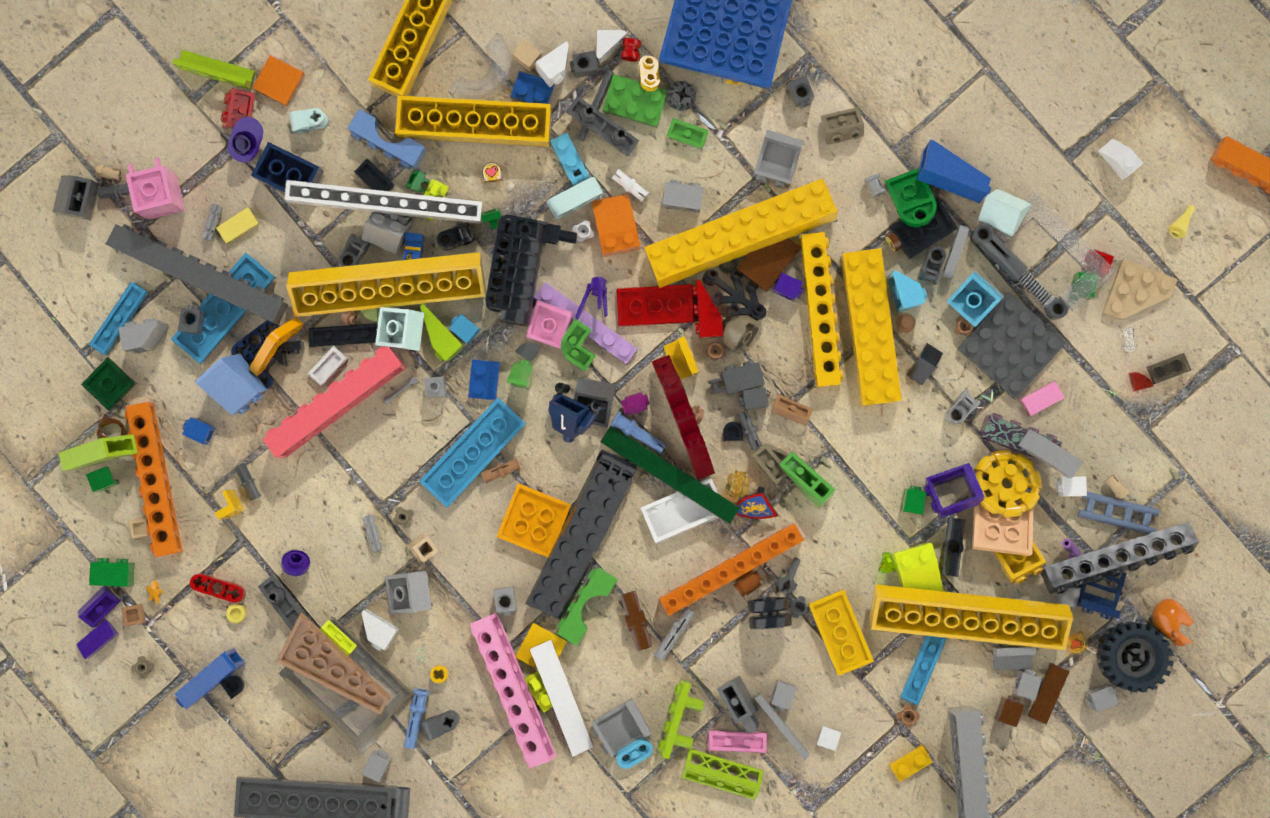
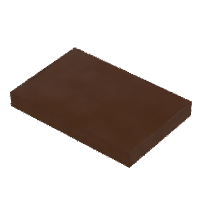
(768, 263)

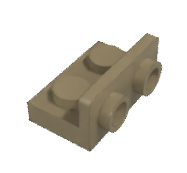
(843, 125)

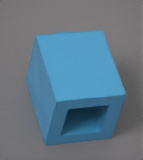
(464, 328)

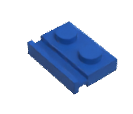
(531, 89)
(484, 379)

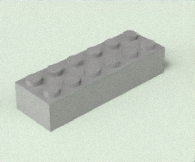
(969, 762)

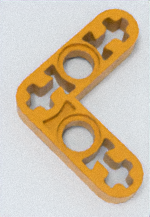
(272, 342)

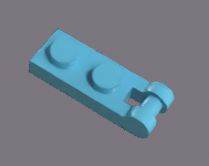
(569, 158)

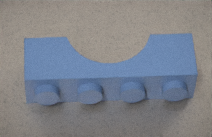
(366, 128)

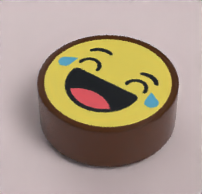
(893, 241)

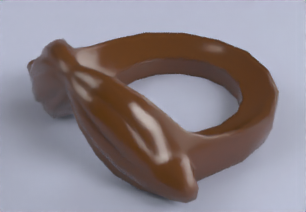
(106, 421)

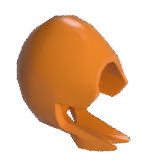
(1168, 617)

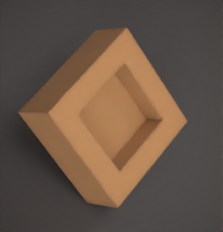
(133, 615)

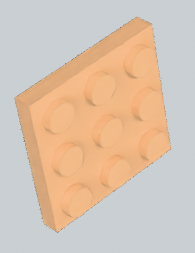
(1001, 533)

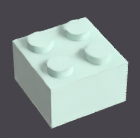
(399, 328)

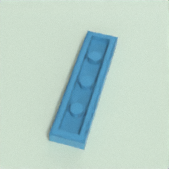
(120, 314)
(922, 669)

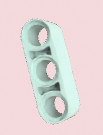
(574, 198)

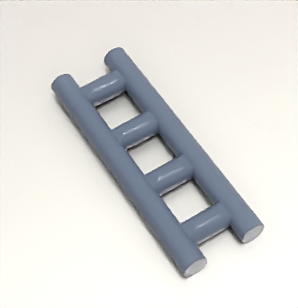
(1129, 508)

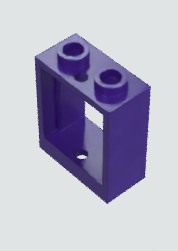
(972, 483)

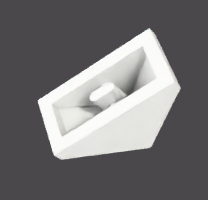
(607, 42)

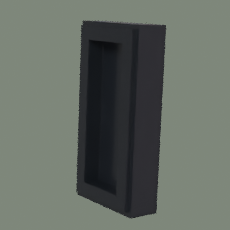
(373, 176)

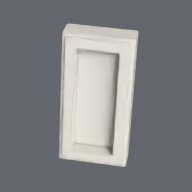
(328, 366)

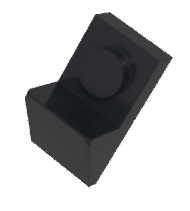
(291, 347)

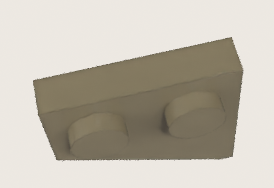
(768, 459)

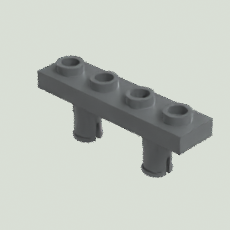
(602, 126)
(281, 600)

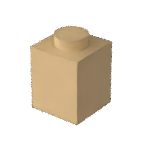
(526, 55)
(422, 548)

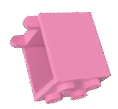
(154, 191)

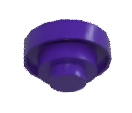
(295, 563)

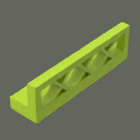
(215, 69)
(722, 778)

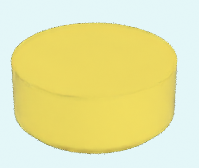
(236, 613)

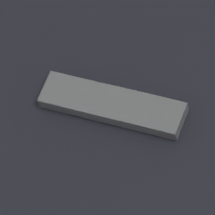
(782, 726)

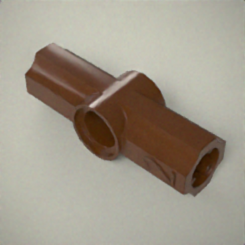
(636, 620)

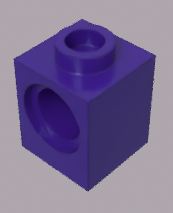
(788, 287)

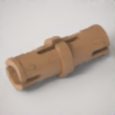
(501, 470)

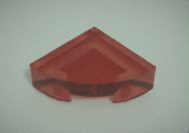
(1139, 381)

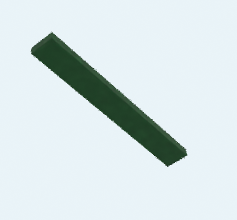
(670, 475)

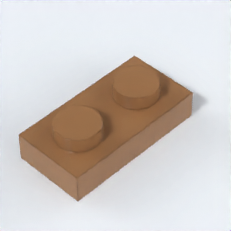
(791, 410)

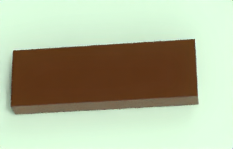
(1048, 693)

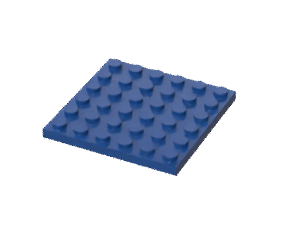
(727, 38)

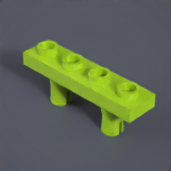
(671, 726)

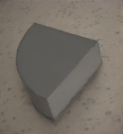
(528, 350)

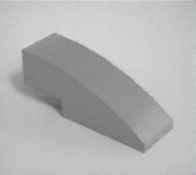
(1050, 454)

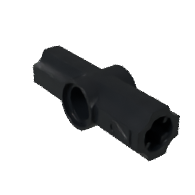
(955, 534)

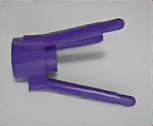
(599, 289)

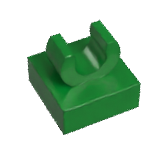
(415, 180)
(491, 216)

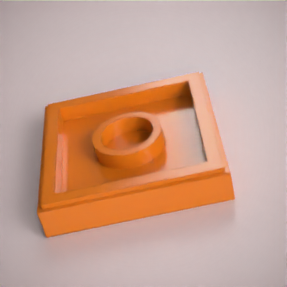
(278, 80)

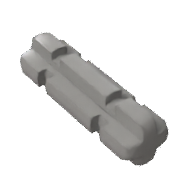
(211, 222)
(372, 533)

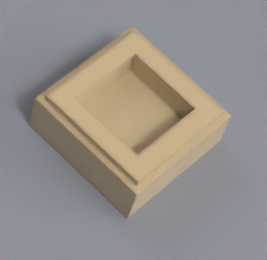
(138, 528)

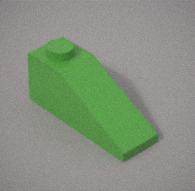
(521, 374)
(807, 480)

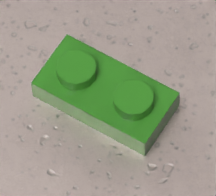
(687, 133)

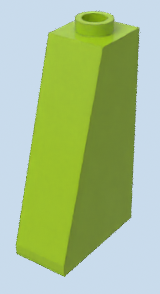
(97, 452)

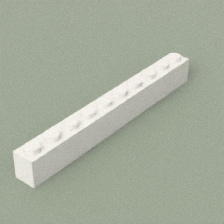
(383, 202)

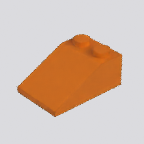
(616, 225)

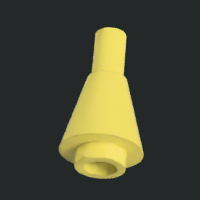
(1180, 226)

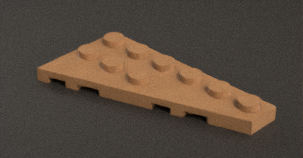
(321, 660)

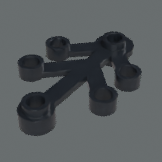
(752, 308)

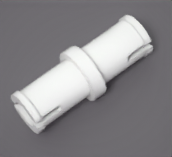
(630, 185)

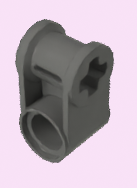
(354, 251)
(932, 267)
(437, 725)

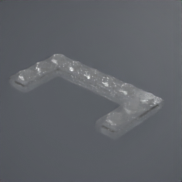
(1096, 267)

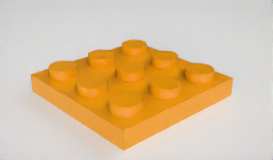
(533, 520)

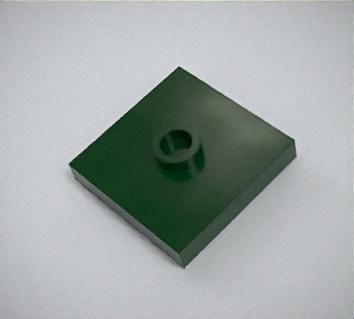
(108, 383)

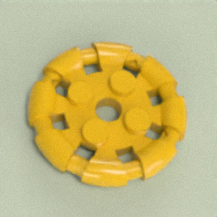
(1018, 482)

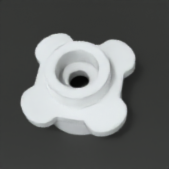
(583, 226)

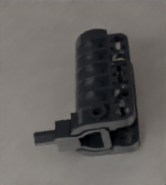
(520, 265)

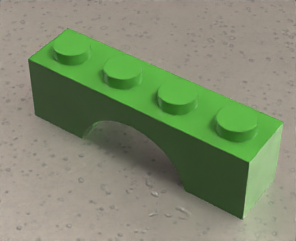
(574, 626)

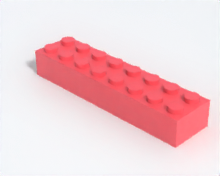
(334, 403)

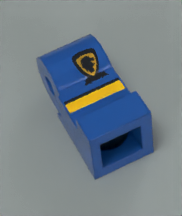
(413, 246)

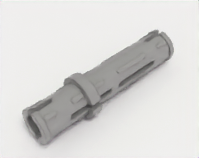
(674, 633)

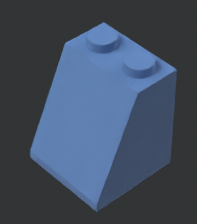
(232, 384)

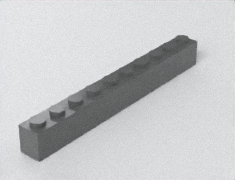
(196, 274)

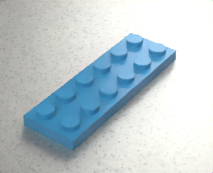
(220, 314)
(472, 452)

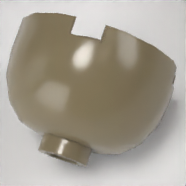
(739, 332)

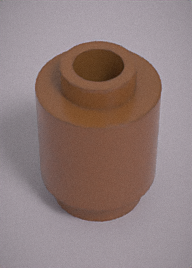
(748, 583)

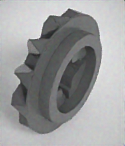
(673, 98)

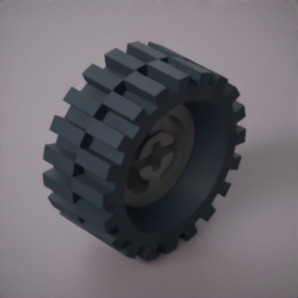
(1148, 642)

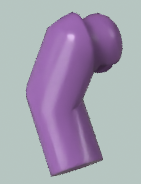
(1071, 548)

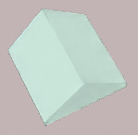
(1003, 211)

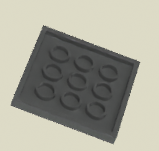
(1011, 345)

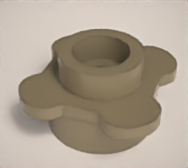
(408, 516)
(148, 666)

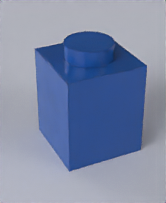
(198, 430)

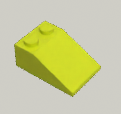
(918, 567)

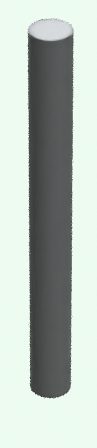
(597, 100)

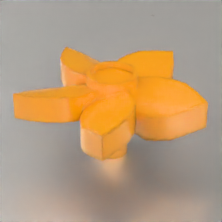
(154, 591)

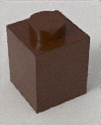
(1009, 711)

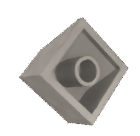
(408, 592)

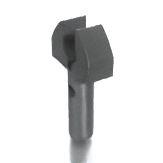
(790, 575)

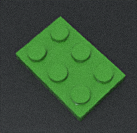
(632, 102)

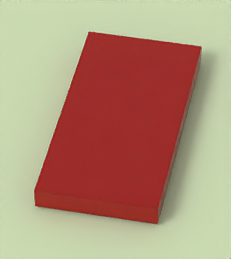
(655, 305)

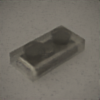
(1168, 368)

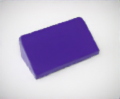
(98, 606)
(96, 639)

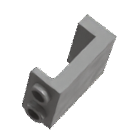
(777, 159)
(620, 727)

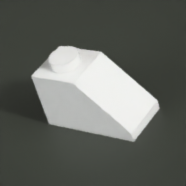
(553, 65)
(1120, 158)
(378, 630)

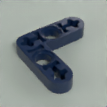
(249, 355)

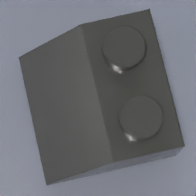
(591, 390)

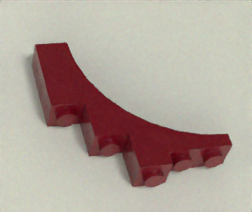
(684, 417)

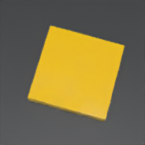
(536, 636)

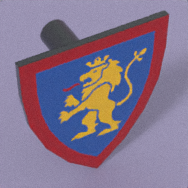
(756, 506)

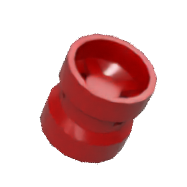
(631, 49)

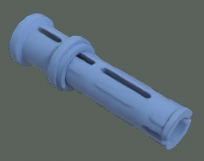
(631, 428)
(417, 709)

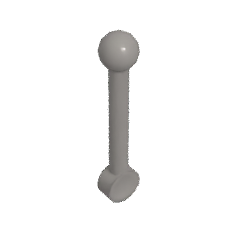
(412, 381)

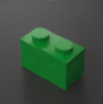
(111, 573)

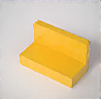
(681, 357)
(234, 505)

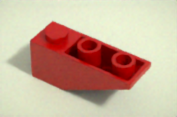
(709, 318)

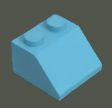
(905, 292)
(975, 298)

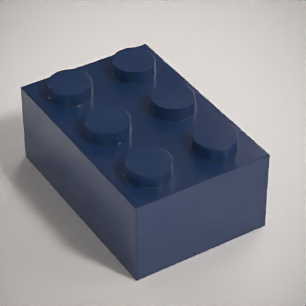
(279, 165)

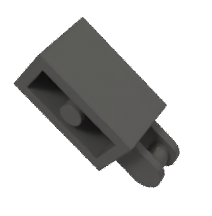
(739, 379)
(740, 703)

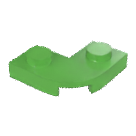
(572, 347)

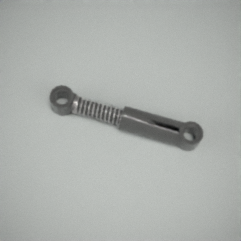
(1017, 270)

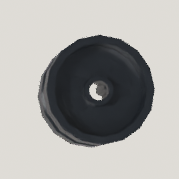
(769, 612)

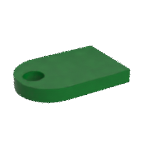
(911, 197)

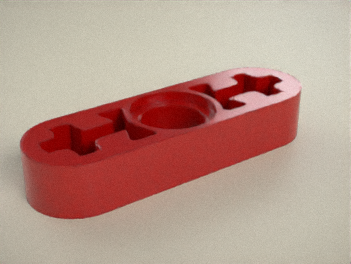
(229, 597)

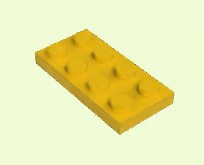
(840, 632)

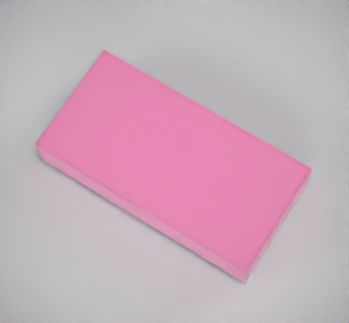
(1042, 398)

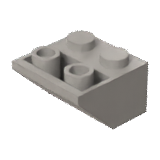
(387, 230)
(143, 336)

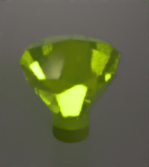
(886, 565)

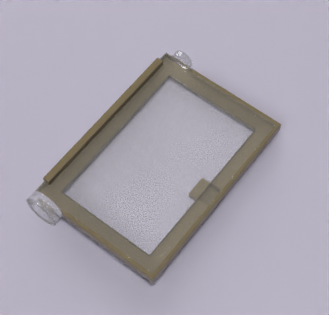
(349, 718)

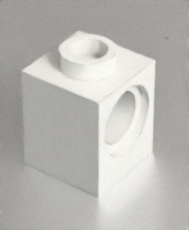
(1071, 486)

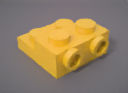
(1019, 566)

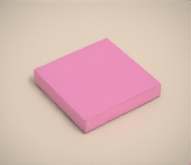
(549, 324)

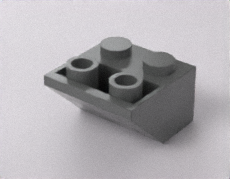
(76, 197)

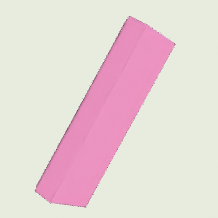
(737, 741)

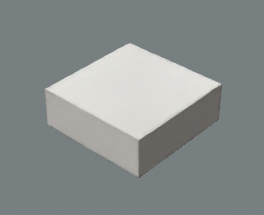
(828, 738)

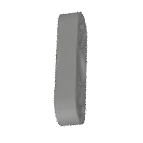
(955, 252)

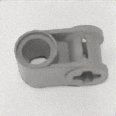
(963, 406)

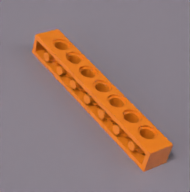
(162, 485)
(731, 569)

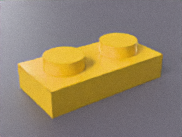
(910, 763)

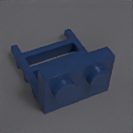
(1101, 605)

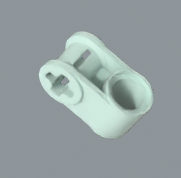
(304, 120)

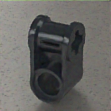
(456, 236)

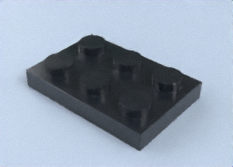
(918, 239)

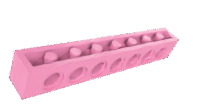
(514, 679)

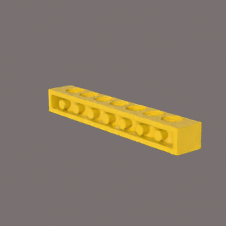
(820, 242)

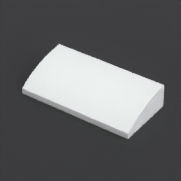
(676, 515)

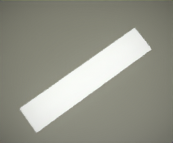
(561, 698)

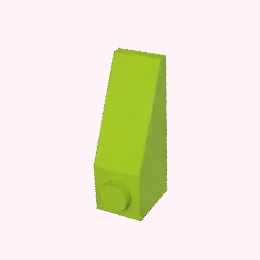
(441, 338)

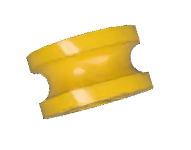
(438, 668)

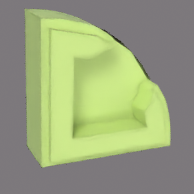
(371, 314)

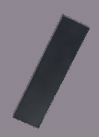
(342, 335)

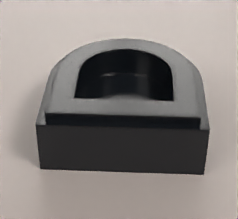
(732, 432)
(233, 685)

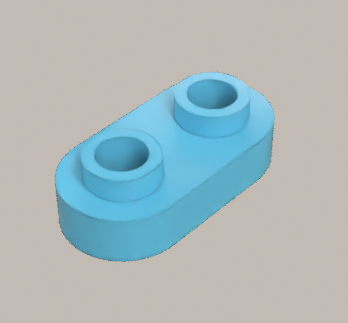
(634, 753)

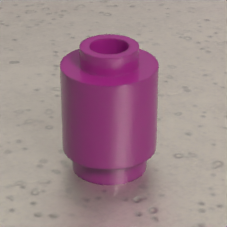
(635, 403)

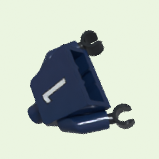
(569, 415)

